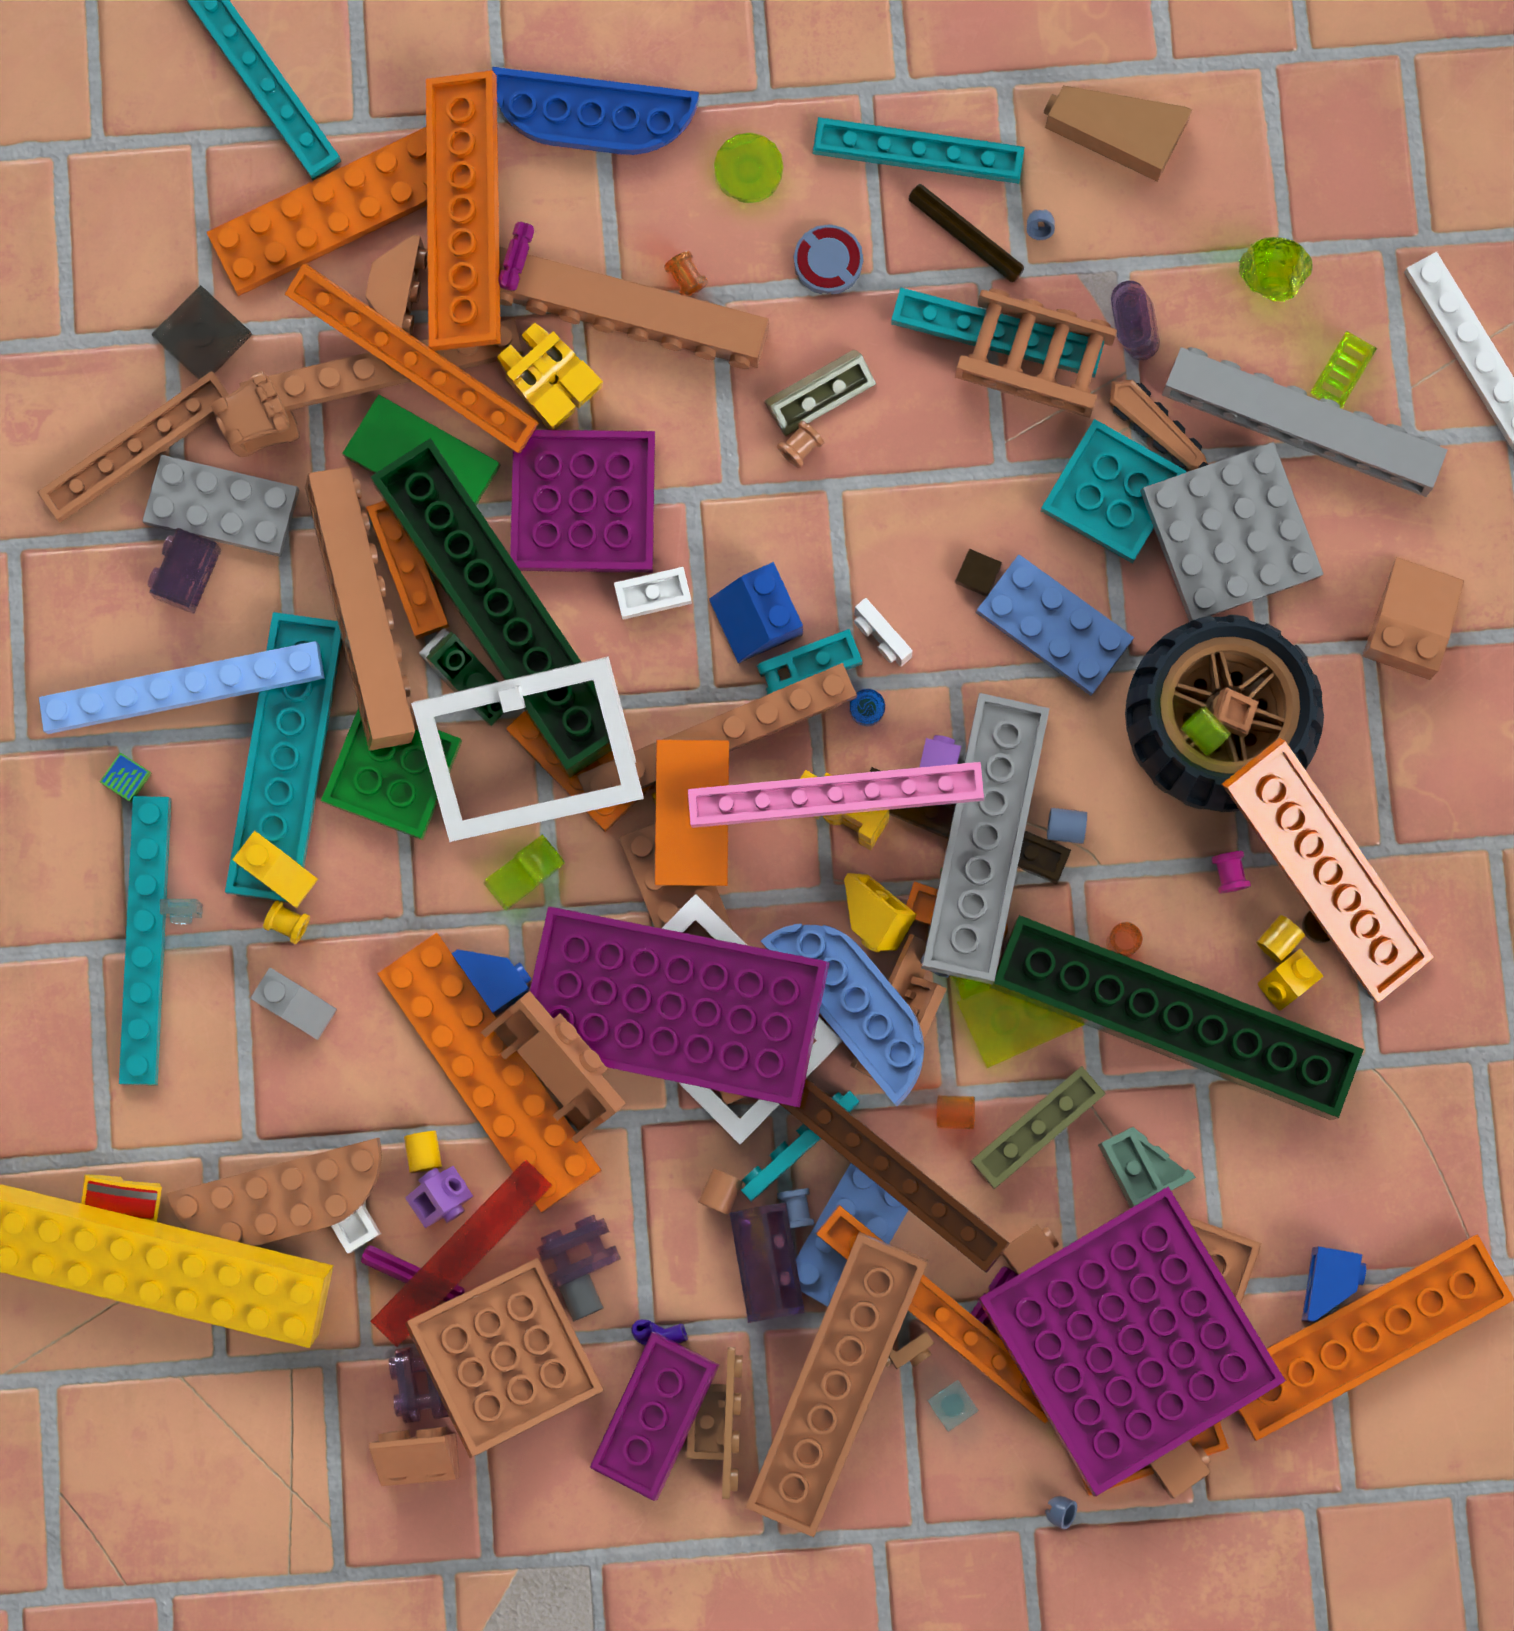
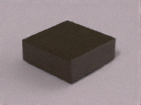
(978, 572)

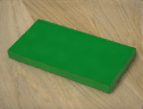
(393, 431)

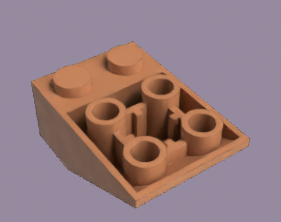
(415, 1459)

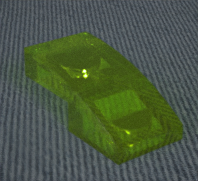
(524, 872)

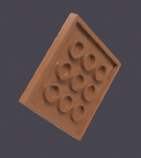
(503, 1357)

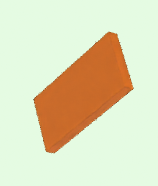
(682, 852)

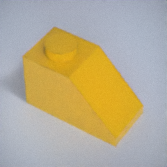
(275, 869)
(876, 913)

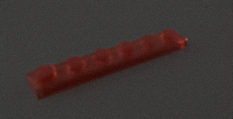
(463, 1251)

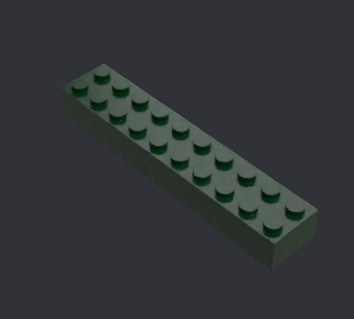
(493, 599)
(1177, 1018)

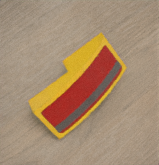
(121, 1196)

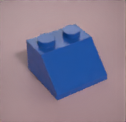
(756, 613)

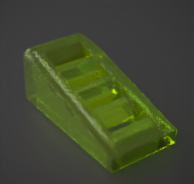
(1356, 344)

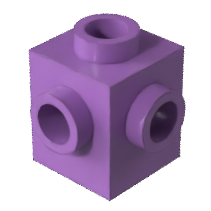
(445, 1191)

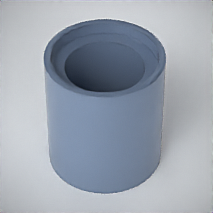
(1067, 825)

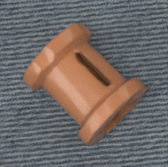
(800, 444)

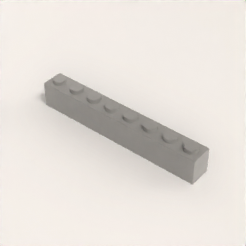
(1305, 421)

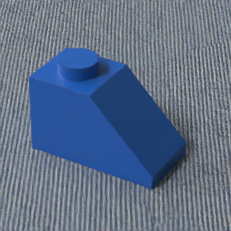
(494, 978)
(1331, 1280)

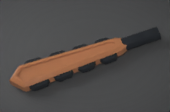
(1150, 419)

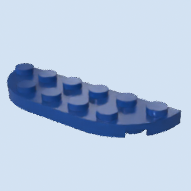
(593, 111)

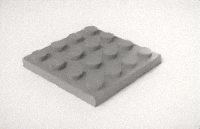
(1231, 532)

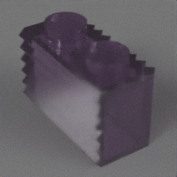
(184, 570)

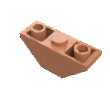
(394, 282)

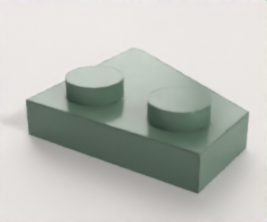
(1141, 1167)

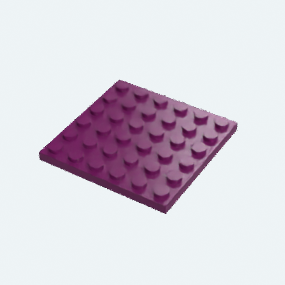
(1131, 1341)

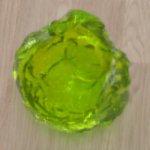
(1275, 268)

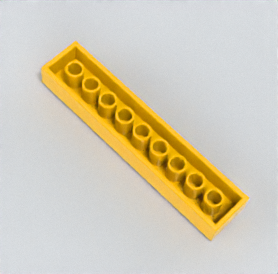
(162, 1267)

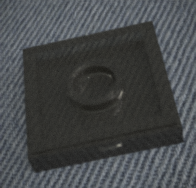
(201, 333)

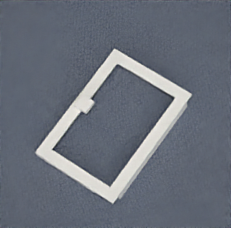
(511, 695)
(826, 1038)

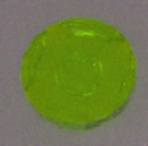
(748, 167)

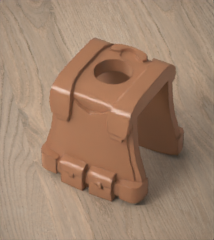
(255, 417)

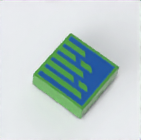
(125, 777)

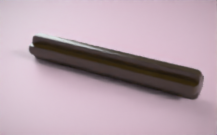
(966, 233)

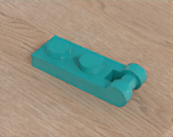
(811, 660)

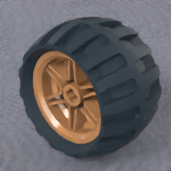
(1212, 651)

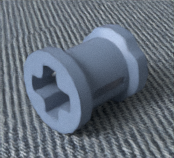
(797, 1207)

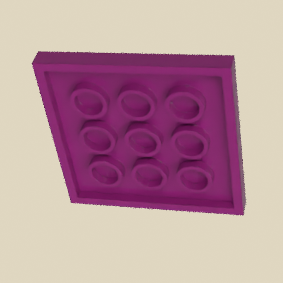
(584, 501)

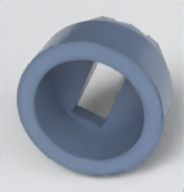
(1040, 233)
(1062, 1511)

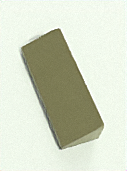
(820, 391)

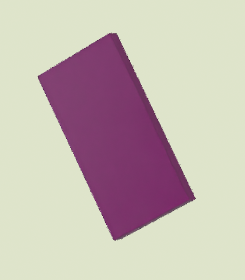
(654, 1416)

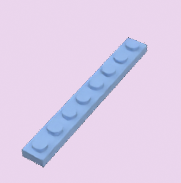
(181, 687)

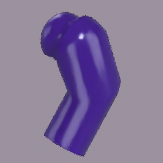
(643, 1328)

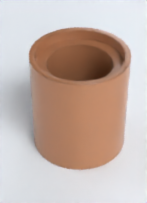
(720, 1191)

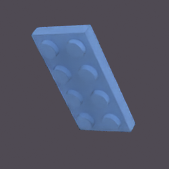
(1054, 625)
(882, 1214)

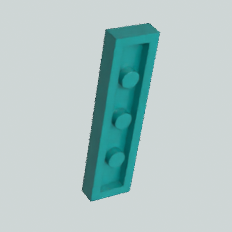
(785, 1155)

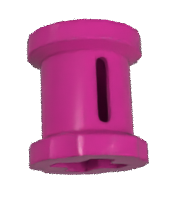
(1231, 872)

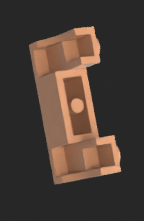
(560, 1061)

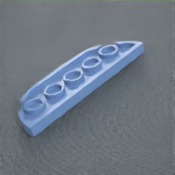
(861, 1006)

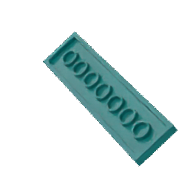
(286, 754)

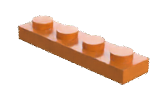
(408, 573)

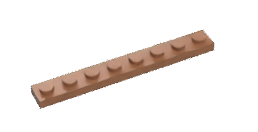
(368, 373)
(742, 724)

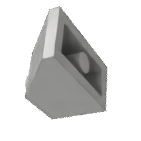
(293, 1003)

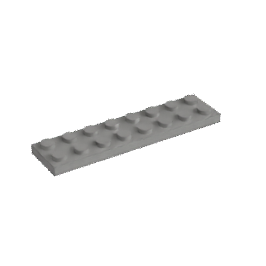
(986, 841)

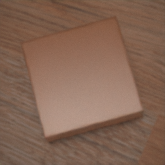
(1235, 711)

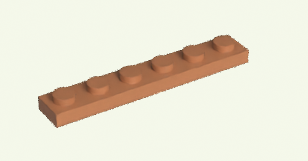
(133, 448)

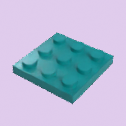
(1102, 490)

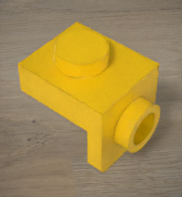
(1290, 980)

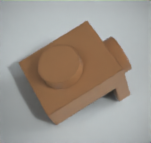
(915, 1352)

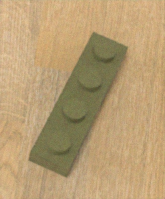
(1037, 1127)

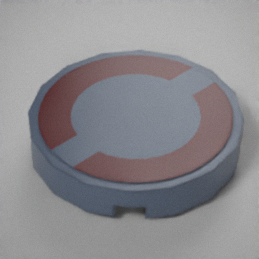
(828, 259)

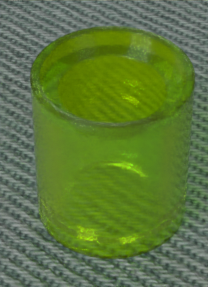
(1205, 730)

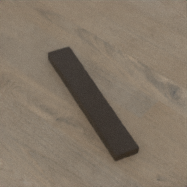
(1037, 854)

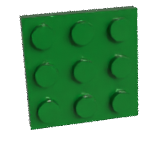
(387, 783)

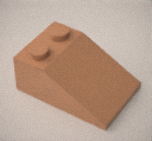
(1414, 619)

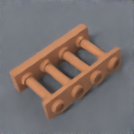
(1010, 376)

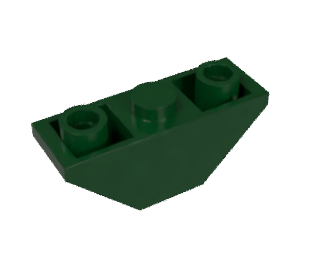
(463, 671)

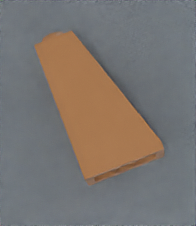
(1120, 127)

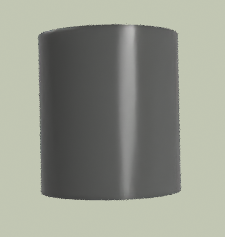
(581, 1297)

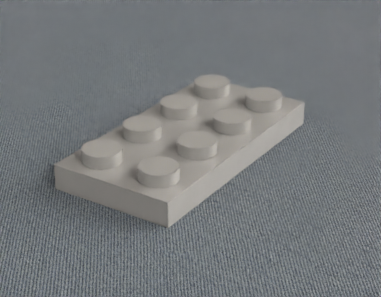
(221, 505)

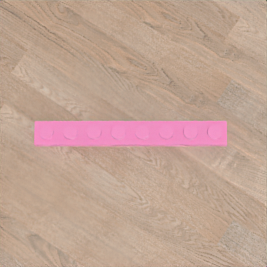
(836, 794)

